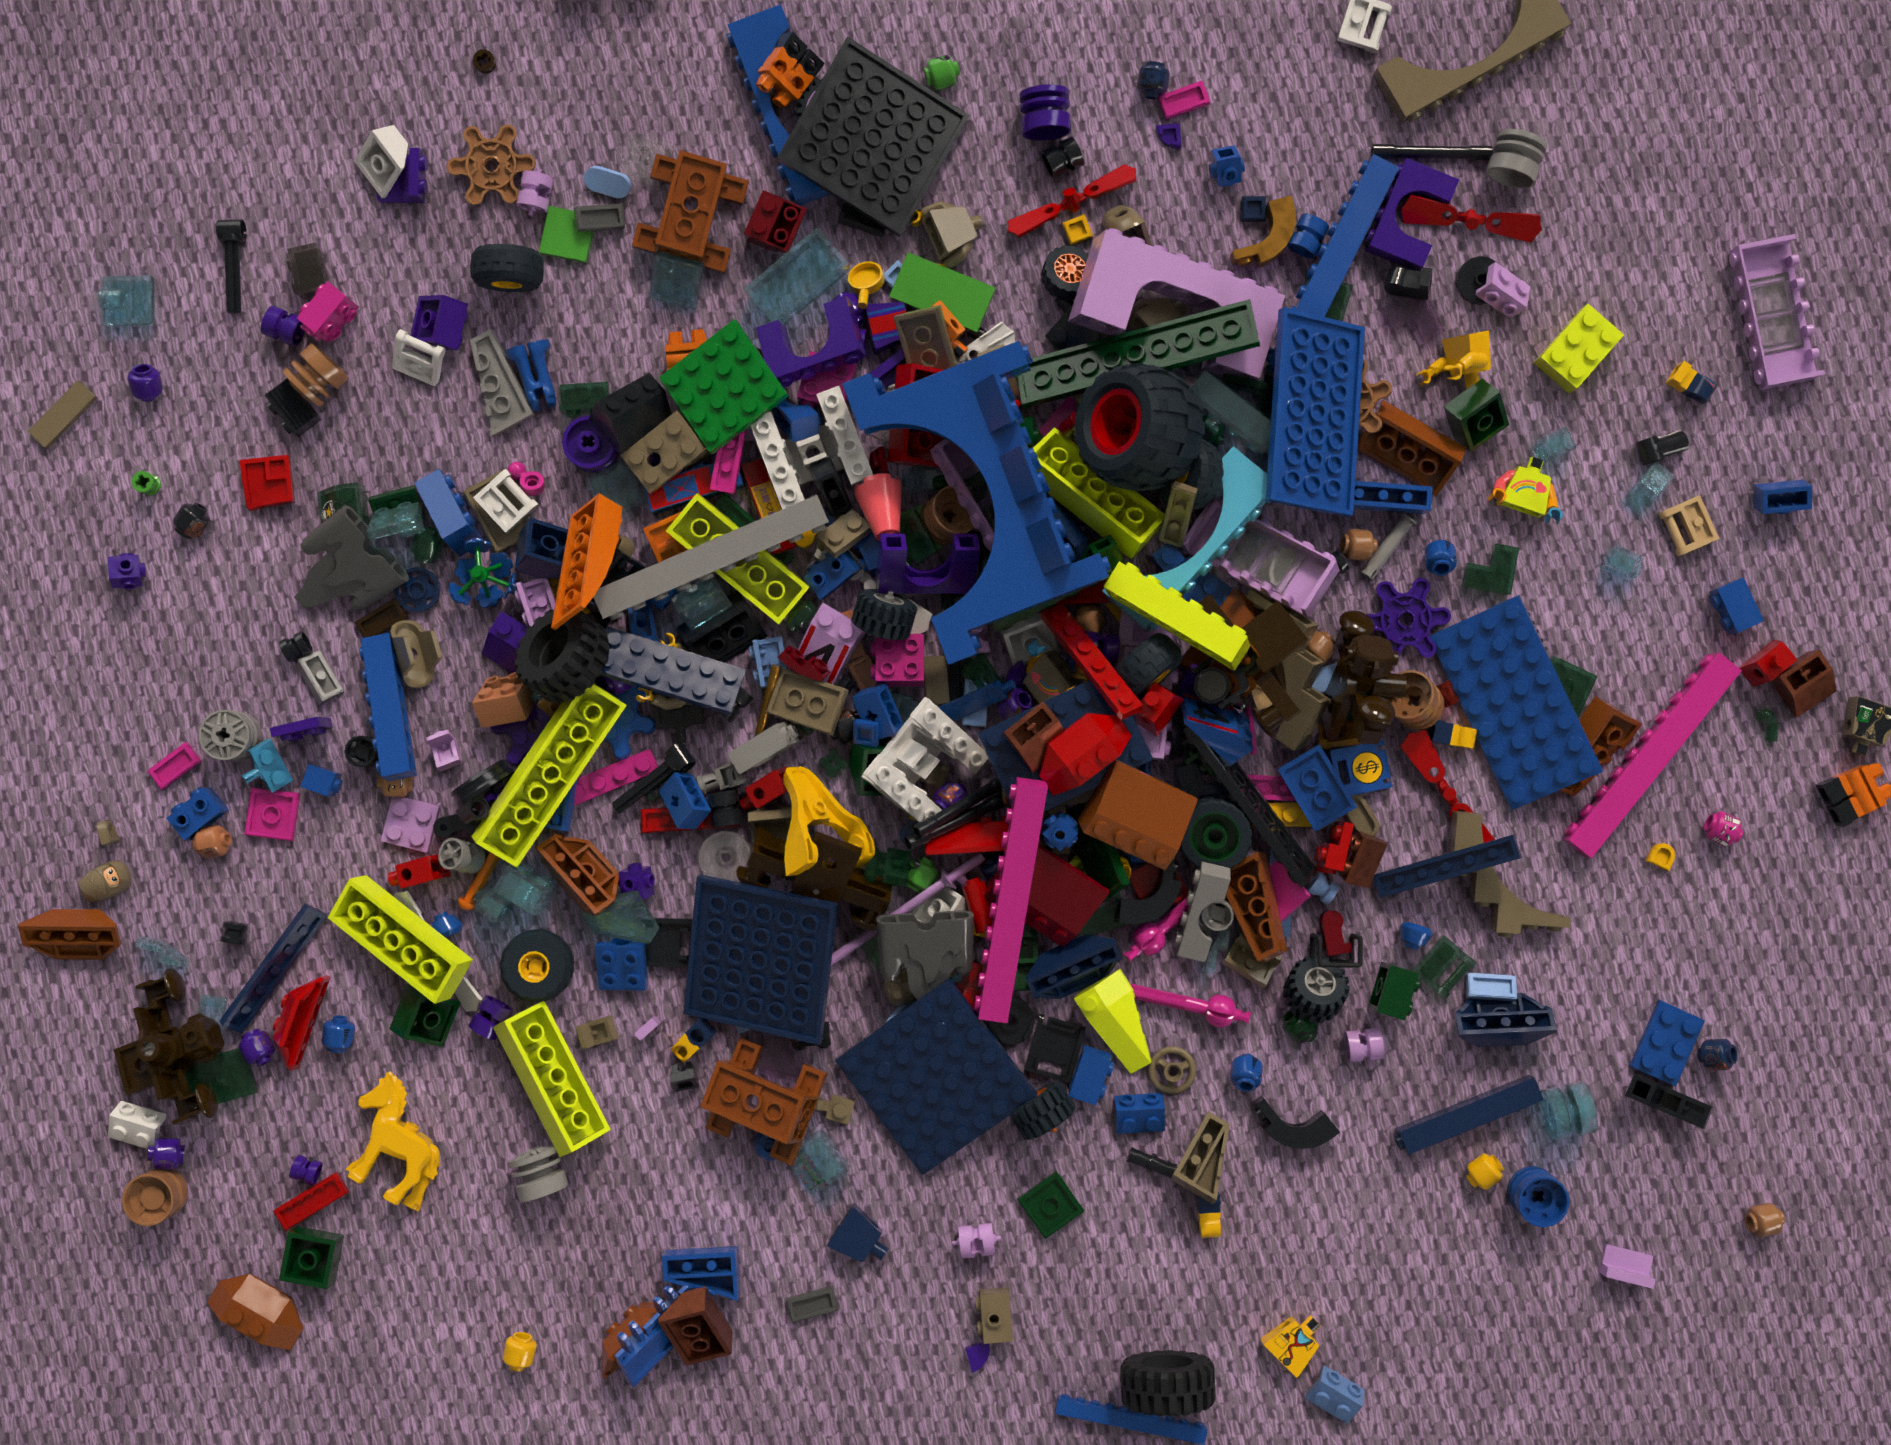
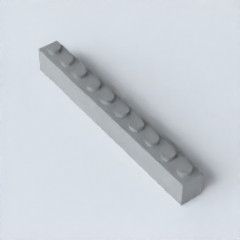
(710, 556)

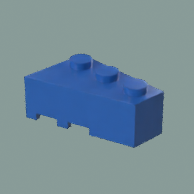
(447, 510)
(702, 1267)

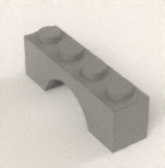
(1210, 886)

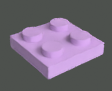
(410, 823)

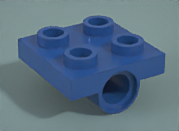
(621, 965)

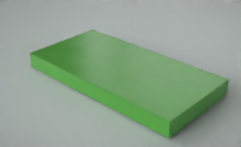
(925, 283)

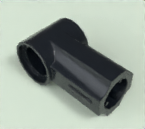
(1657, 448)

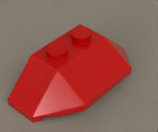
(1082, 751)
(297, 1020)

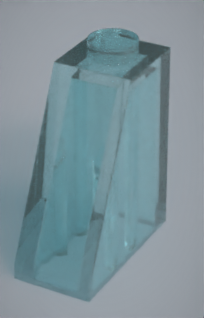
(624, 919)

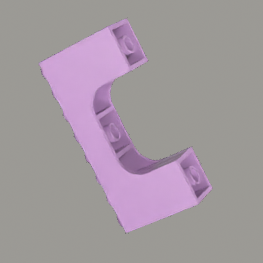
(1125, 265)

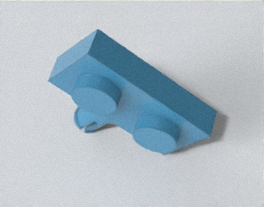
(267, 766)

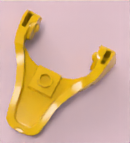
(816, 806)

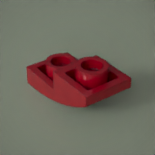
(878, 461)
(813, 668)

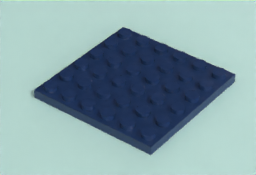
(760, 958)
(936, 1076)

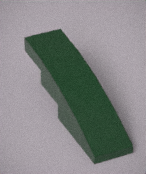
(1027, 957)

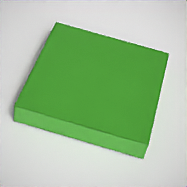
(561, 237)

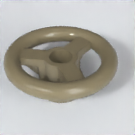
(1171, 1079)

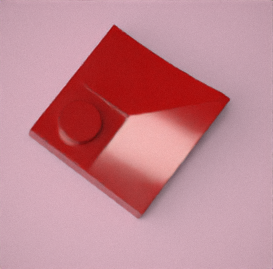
(267, 481)

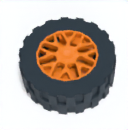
(1064, 271)

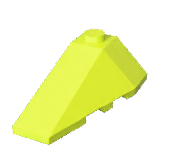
(1114, 1015)

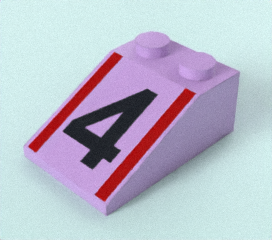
(831, 639)

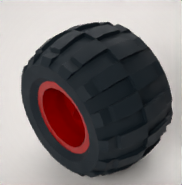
(1139, 427)

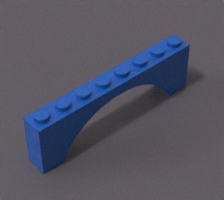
(754, 41)

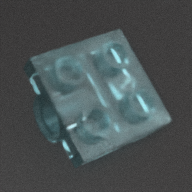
(127, 300)
(403, 519)

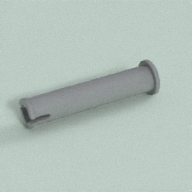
(1388, 546)

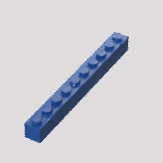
(1127, 1419)

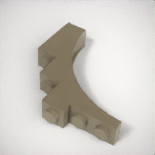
(1487, 888)

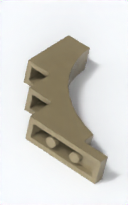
(1300, 673)

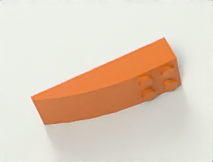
(587, 556)

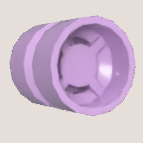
(1365, 1044)

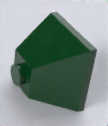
(860, 759)

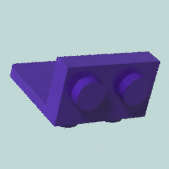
(412, 182)

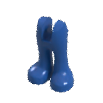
(544, 384)

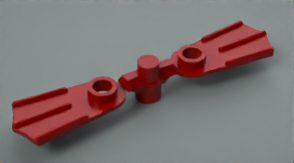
(1111, 181)
(1513, 225)
(1424, 757)

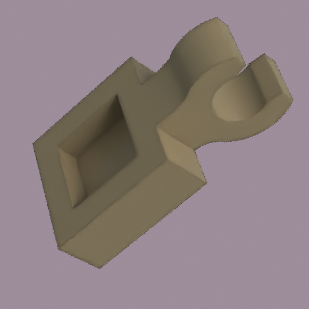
(837, 1108)

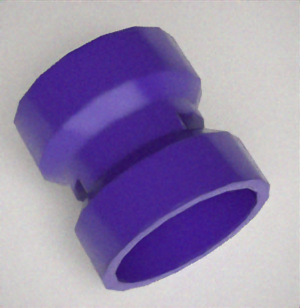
(305, 1170)

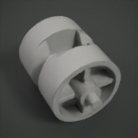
(461, 856)

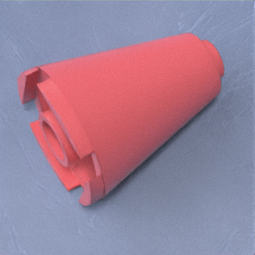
(880, 503)

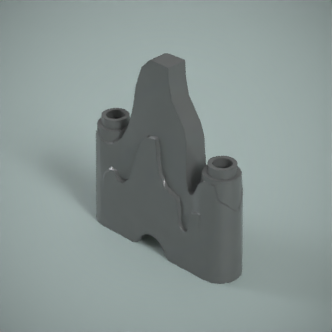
(350, 564)
(927, 948)

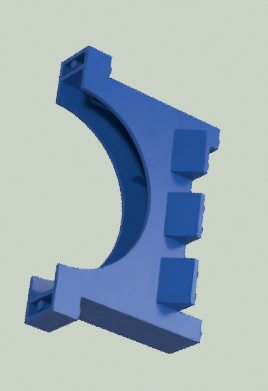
(979, 415)

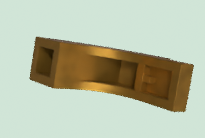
(1282, 223)

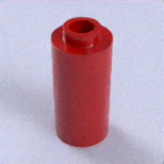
(977, 903)

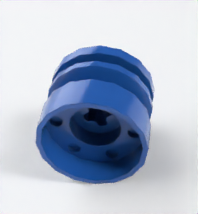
(1550, 1203)

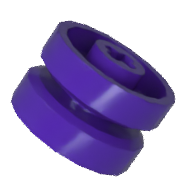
(577, 449)

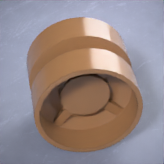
(154, 1196)

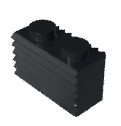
(292, 407)
(830, 486)

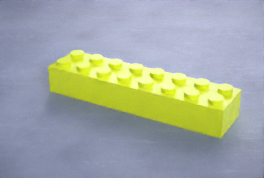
(547, 774)

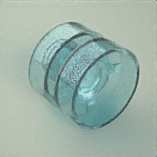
(1568, 1111)

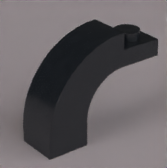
(1154, 904)
(1669, 1101)
(1304, 1135)

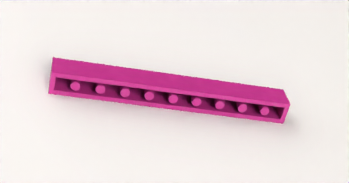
(1651, 755)
(1011, 899)

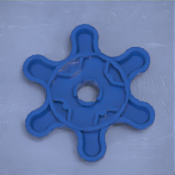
(628, 722)

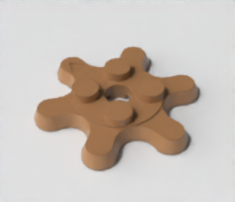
(480, 153)
(1369, 397)

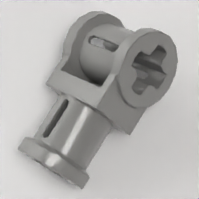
(724, 779)

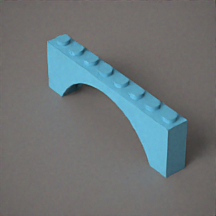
(1242, 501)

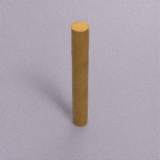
(771, 683)

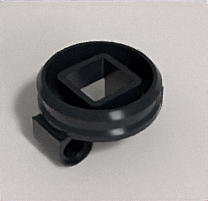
(470, 792)

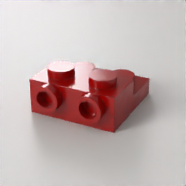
(1333, 855)

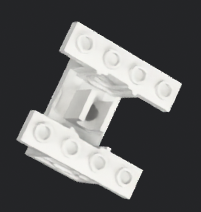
(788, 460)
(914, 755)

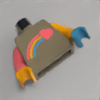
(1047, 674)

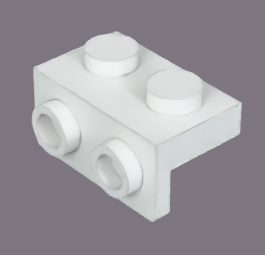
(135, 1124)

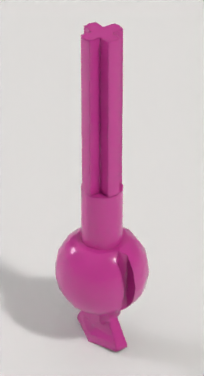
(1150, 937)
(1218, 1010)

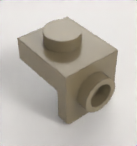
(596, 1032)

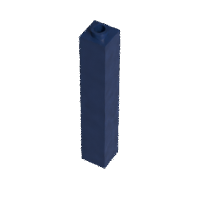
(1468, 1114)

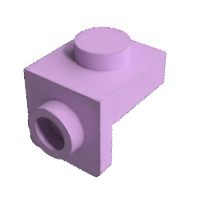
(444, 750)

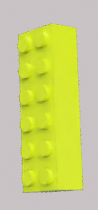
(1100, 505)
(762, 580)
(1177, 615)
(400, 939)
(552, 1078)

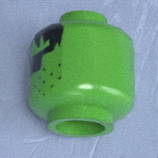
(941, 72)
(921, 874)

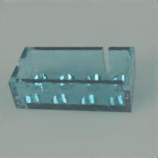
(797, 278)
(1233, 410)

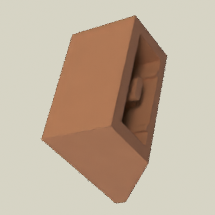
(502, 701)

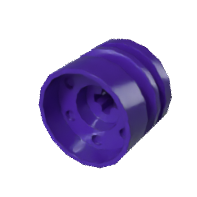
(1045, 112)

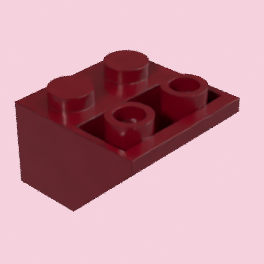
(774, 223)

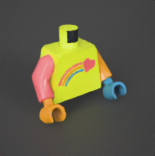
(1527, 491)

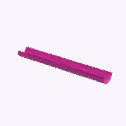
(1252, 729)

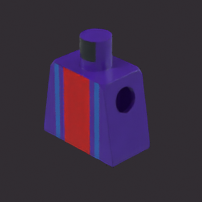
(883, 325)

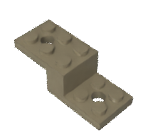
(676, 445)

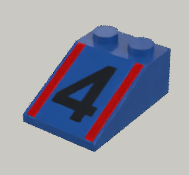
(1222, 730)

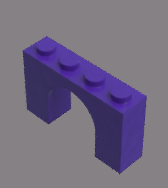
(1387, 238)
(842, 346)
(953, 576)

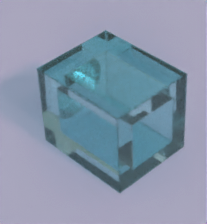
(1554, 445)
(1622, 563)

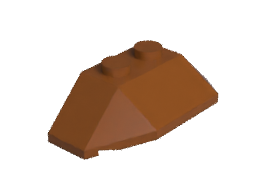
(581, 872)
(71, 934)
(257, 1310)
(611, 1345)

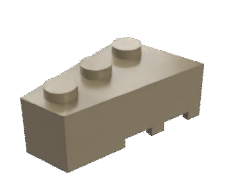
(1203, 1159)

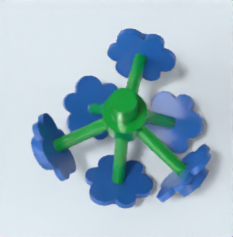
(471, 571)

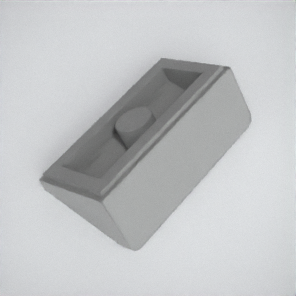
(319, 677)

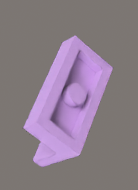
(1627, 1266)

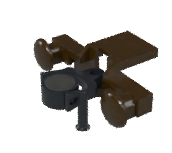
(1274, 638)

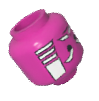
(1723, 828)

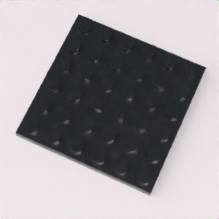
(872, 137)

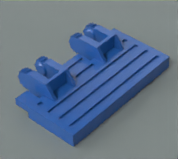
(642, 1350)

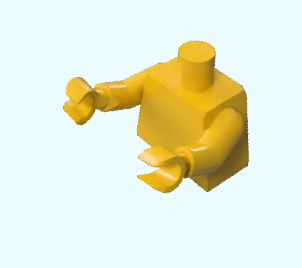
(1464, 356)

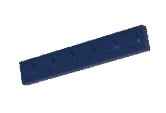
(1447, 866)
(273, 968)

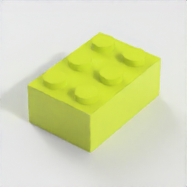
(1578, 348)

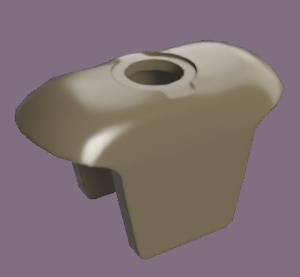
(1126, 221)
(408, 635)

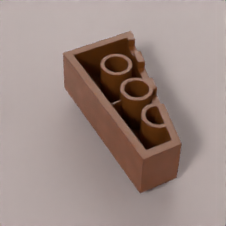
(1256, 906)

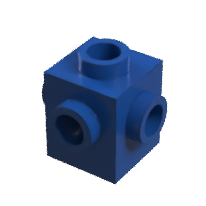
(1226, 166)
(1063, 823)

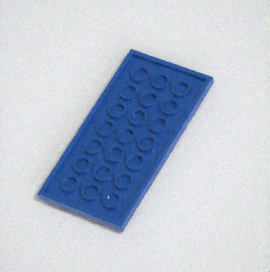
(1315, 413)
(1516, 703)

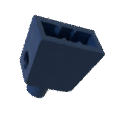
(857, 1236)

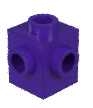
(126, 571)
(637, 878)

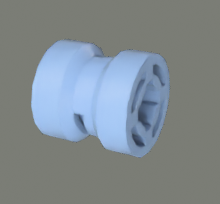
(1322, 887)

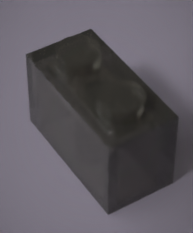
(307, 268)

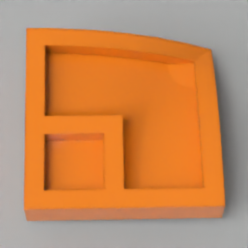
(661, 542)

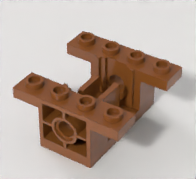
(687, 231)
(781, 1110)

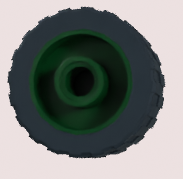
(1217, 832)

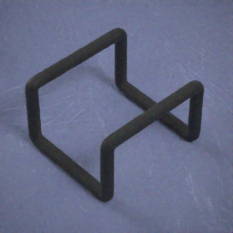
(1340, 963)

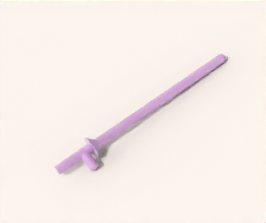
(946, 880)

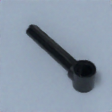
(231, 235)
(677, 760)

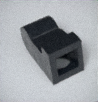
(1409, 282)
(449, 826)

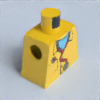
(1293, 1343)

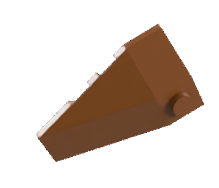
(1607, 732)

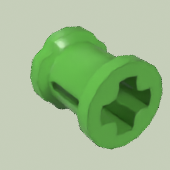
(140, 479)

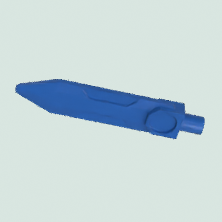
(977, 700)

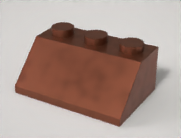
(697, 1327)

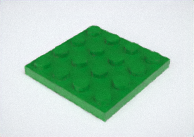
(723, 386)

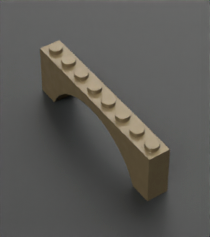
(1416, 89)

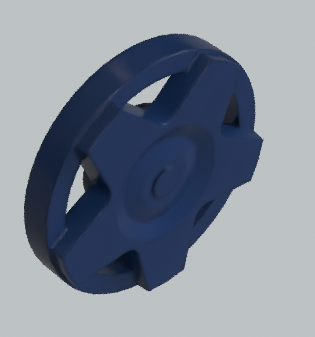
(419, 590)

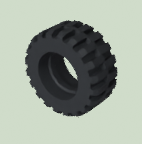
(562, 660)
(1167, 1383)

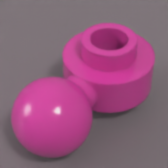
(530, 482)

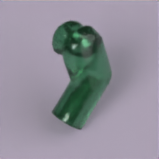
(1771, 723)

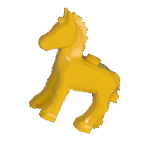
(398, 1140)

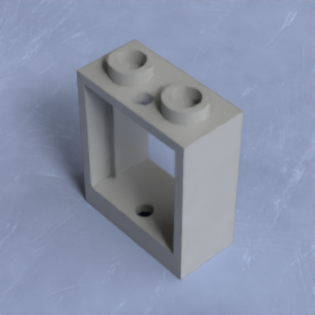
(764, 747)

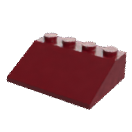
(1059, 897)

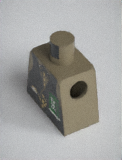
(1866, 723)

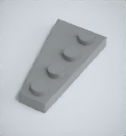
(501, 389)

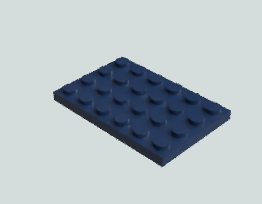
(1067, 708)

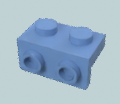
(766, 654)
(1336, 1395)

